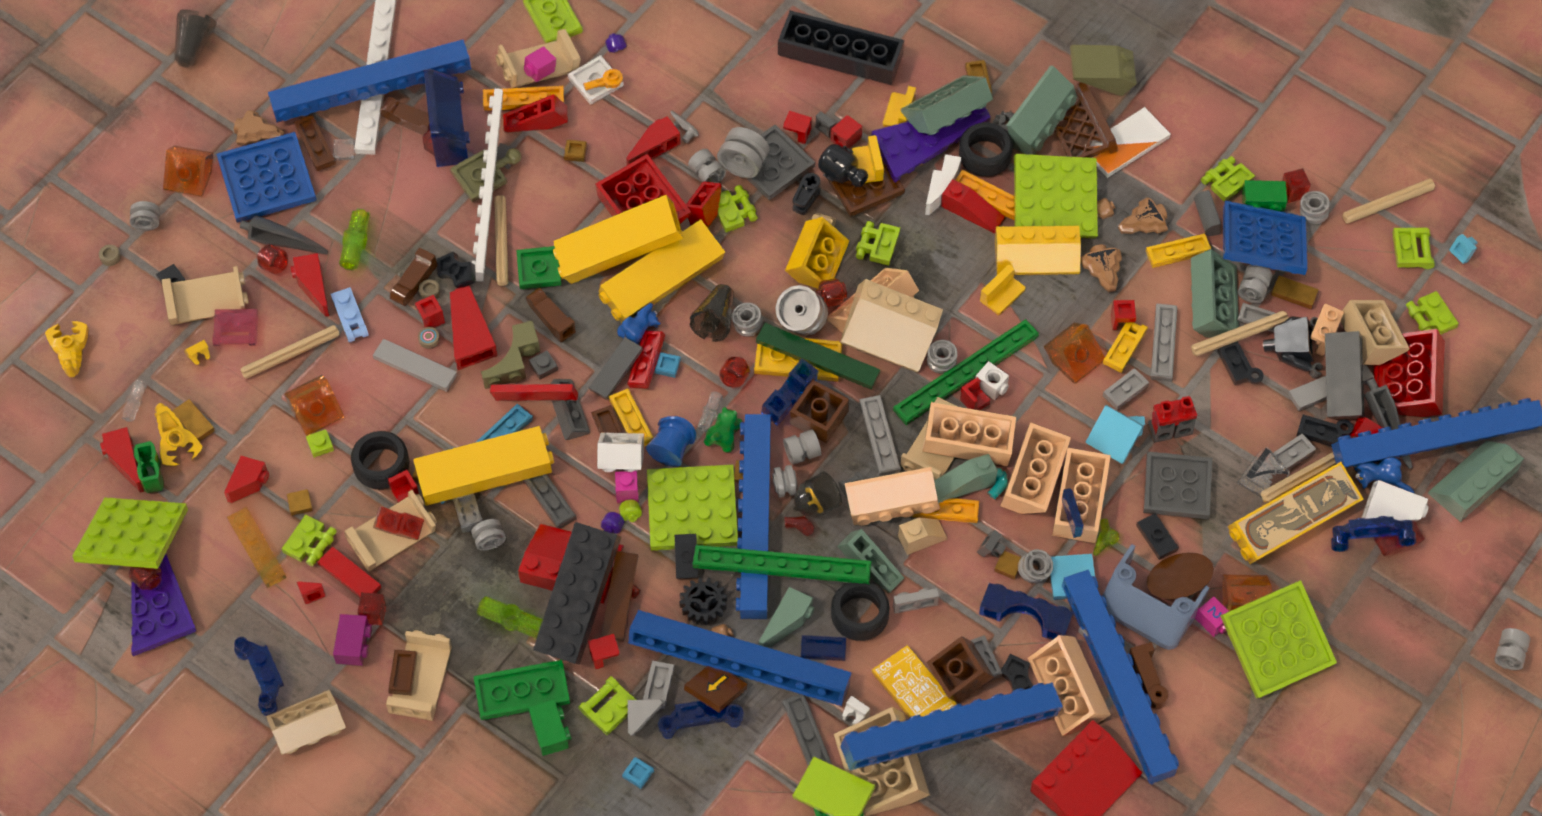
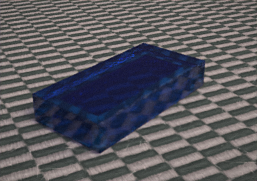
(1072, 512)
(823, 648)

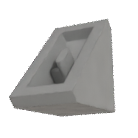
(641, 712)

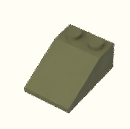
(1104, 67)

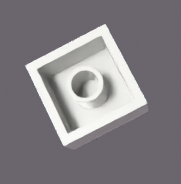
(620, 451)

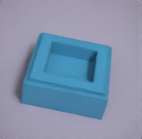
(667, 365)
(638, 772)

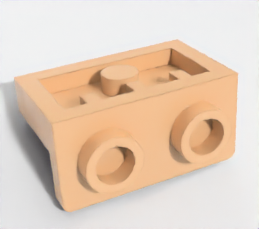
(1326, 323)

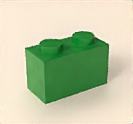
(1265, 194)
(549, 728)

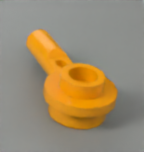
(611, 79)

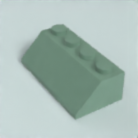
(948, 104)
(1041, 112)
(1213, 294)
(1476, 478)

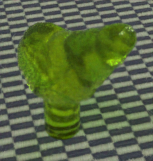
(1106, 537)

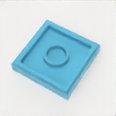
(1114, 434)
(1066, 566)

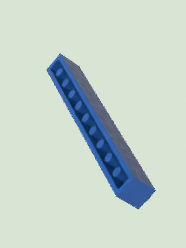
(367, 81)
(1438, 434)
(755, 511)
(739, 657)
(1120, 677)
(950, 726)

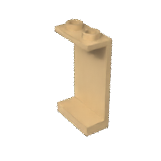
(562, 49)
(201, 296)
(916, 459)
(376, 546)
(428, 678)

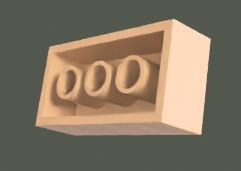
(1087, 477)

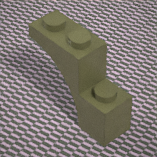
(511, 366)

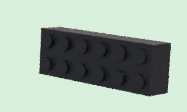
(840, 47)
(577, 593)

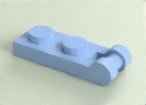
(349, 314)

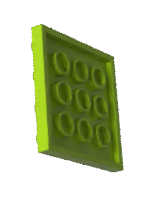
(1056, 192)
(692, 502)
(130, 533)
(1278, 639)

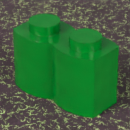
(148, 467)

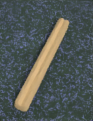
(1388, 201)
(501, 240)
(1239, 333)
(290, 351)
(1298, 478)

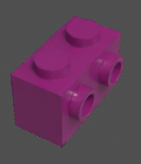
(351, 640)

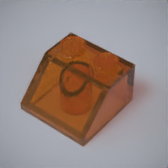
(187, 170)
(1075, 351)
(314, 405)
(1243, 589)

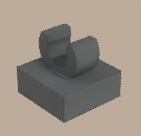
(991, 545)

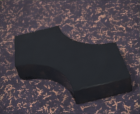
(461, 273)
(1016, 672)

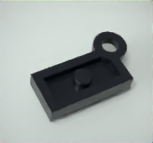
(1238, 365)
(1323, 431)

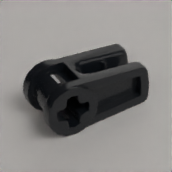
(806, 193)

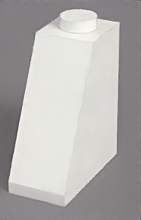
(1394, 501)

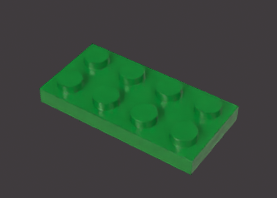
(520, 688)

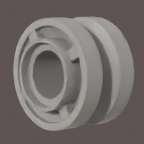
(1321, 204)
(144, 216)
(749, 327)
(941, 348)
(784, 481)
(488, 534)
(1026, 568)

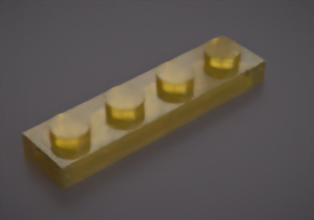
(256, 547)

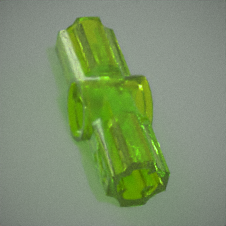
(354, 239)
(499, 612)

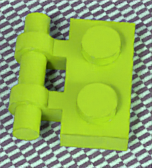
(1231, 182)
(728, 213)
(884, 244)
(1436, 312)
(304, 537)

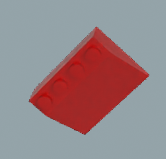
(637, 185)
(1416, 375)
(544, 558)
(1086, 775)

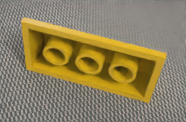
(1038, 249)

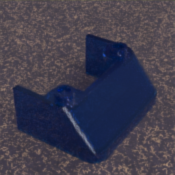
(446, 117)

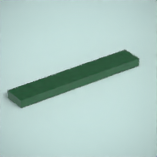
(818, 356)

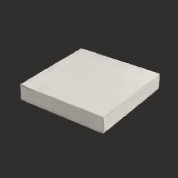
(589, 72)

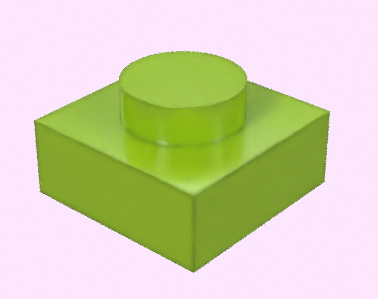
(319, 443)

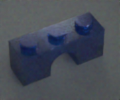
(784, 399)

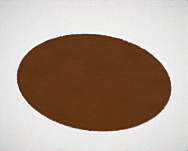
(1180, 575)

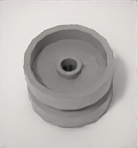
(743, 152)
(802, 299)

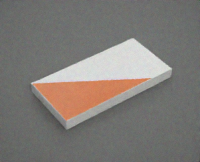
(1134, 139)

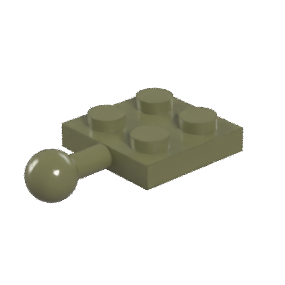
(469, 172)

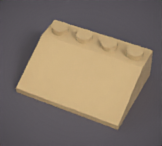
(890, 325)
(896, 780)

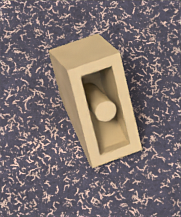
(920, 534)

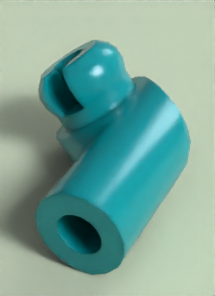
(1000, 484)

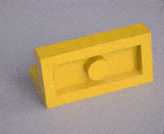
(897, 101)
(870, 159)
(1001, 291)

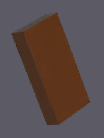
(606, 420)
(402, 672)

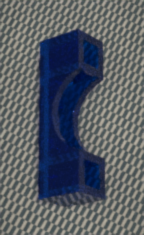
(1000, 602)

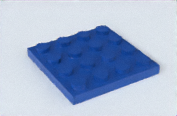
(266, 177)
(1264, 238)

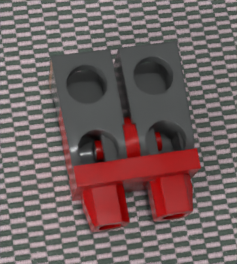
(1171, 418)

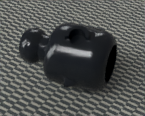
(841, 165)

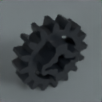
(699, 610)

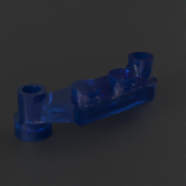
(1372, 527)
(264, 671)
(698, 714)

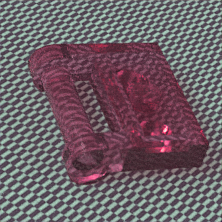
(235, 321)

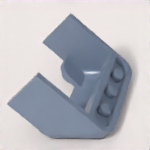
(1146, 614)

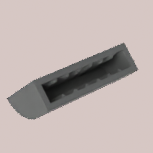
(1344, 375)

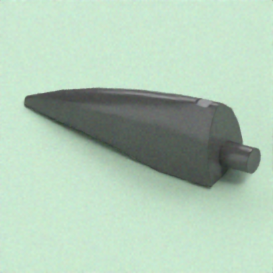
(272, 233)
(1384, 410)

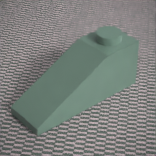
(967, 478)
(861, 547)
(788, 617)

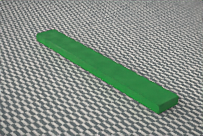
(965, 371)
(782, 564)

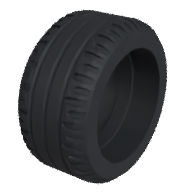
(990, 133)
(373, 442)
(855, 630)

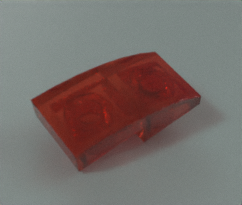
(398, 524)
(1389, 544)

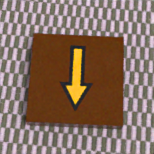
(715, 687)

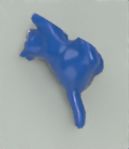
(635, 327)
(1387, 471)

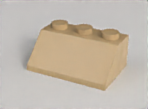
(1379, 331)
(306, 722)

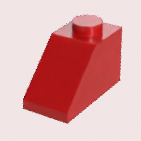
(704, 203)
(246, 479)

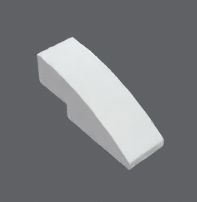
(940, 181)

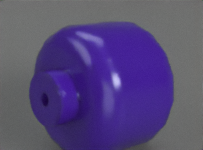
(615, 43)
(612, 522)

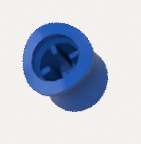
(671, 440)

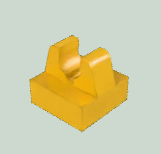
(192, 352)

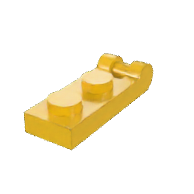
(1124, 346)

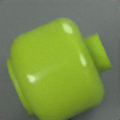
(630, 510)

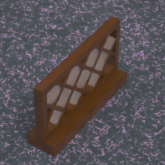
(1096, 121)

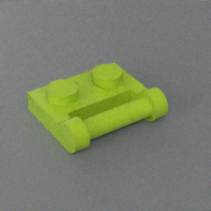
(1406, 247)
(613, 711)

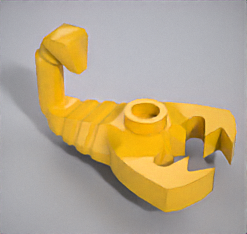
(69, 347)
(173, 435)

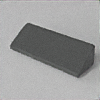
(570, 415)

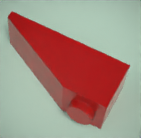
(537, 115)
(656, 140)
(971, 206)
(310, 279)
(120, 451)

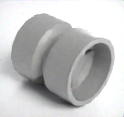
(706, 167)
(1255, 284)
(800, 447)
(1512, 649)

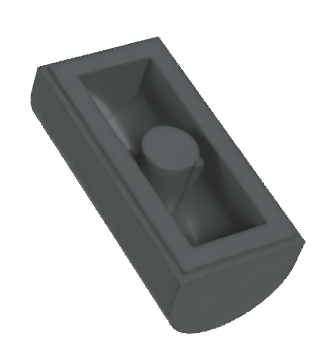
(1208, 213)

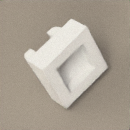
(856, 709)

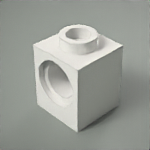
(992, 373)

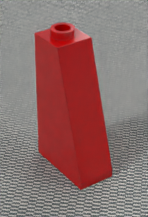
(470, 332)

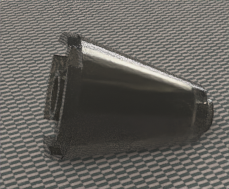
(191, 36)
(714, 314)

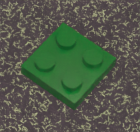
(537, 268)

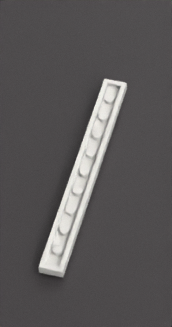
(378, 51)
(488, 176)

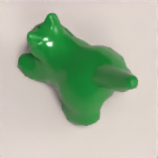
(723, 431)

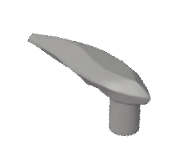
(690, 130)

